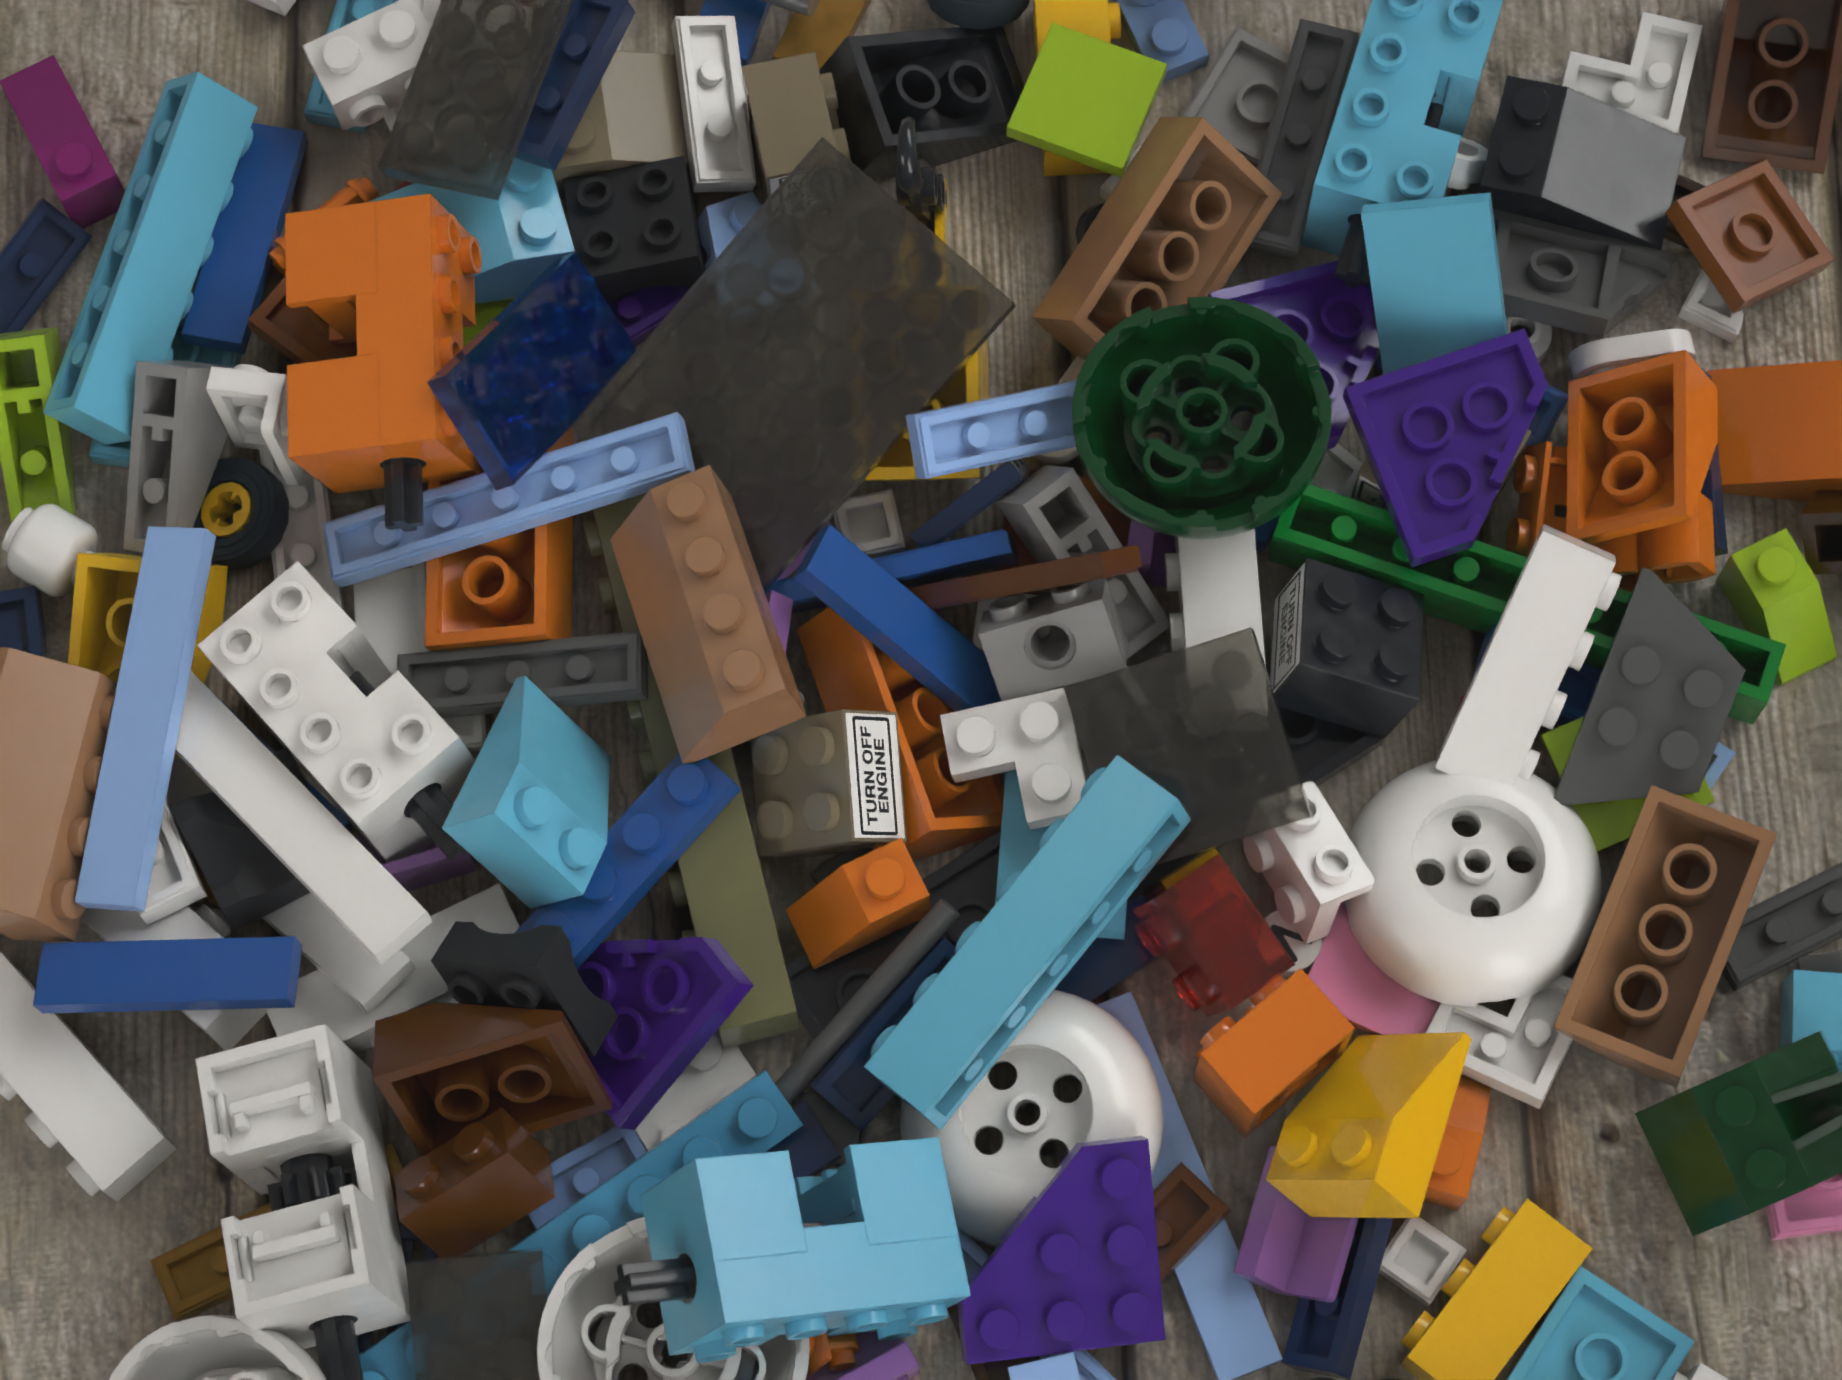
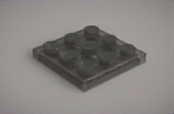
(1203, 732)

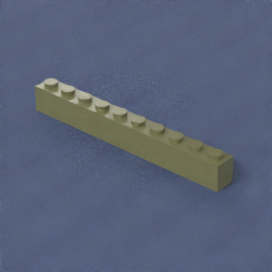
(721, 868)

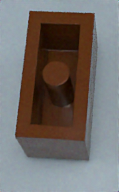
(474, 1185)

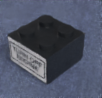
(1346, 648)

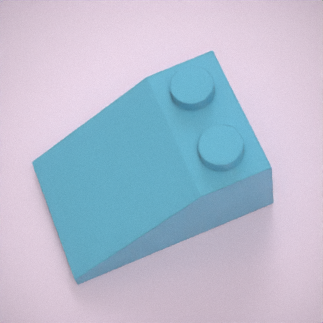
(515, 234)
(535, 800)

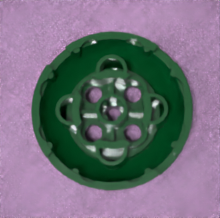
(1228, 363)

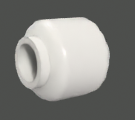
(45, 547)

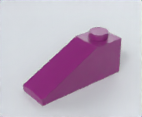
(64, 142)

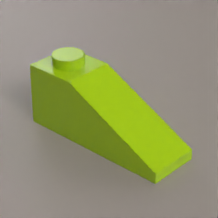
(32, 444)

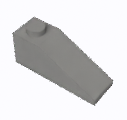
(171, 448)
(1061, 521)

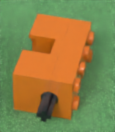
(403, 290)

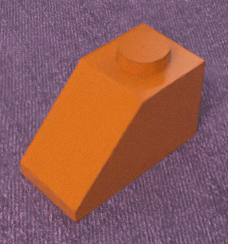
(860, 904)
(1459, 1145)

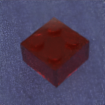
(1211, 938)

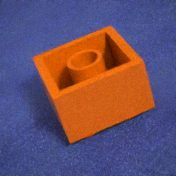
(1271, 1051)

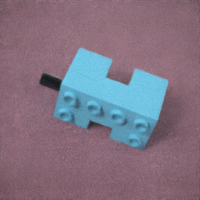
(1398, 118)
(771, 1255)

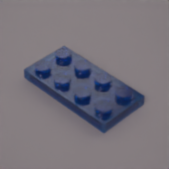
(533, 370)

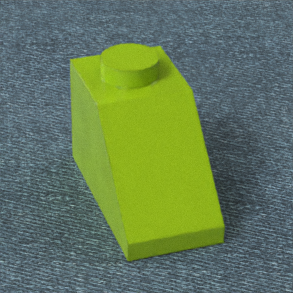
(1780, 601)

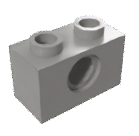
(1027, 664)

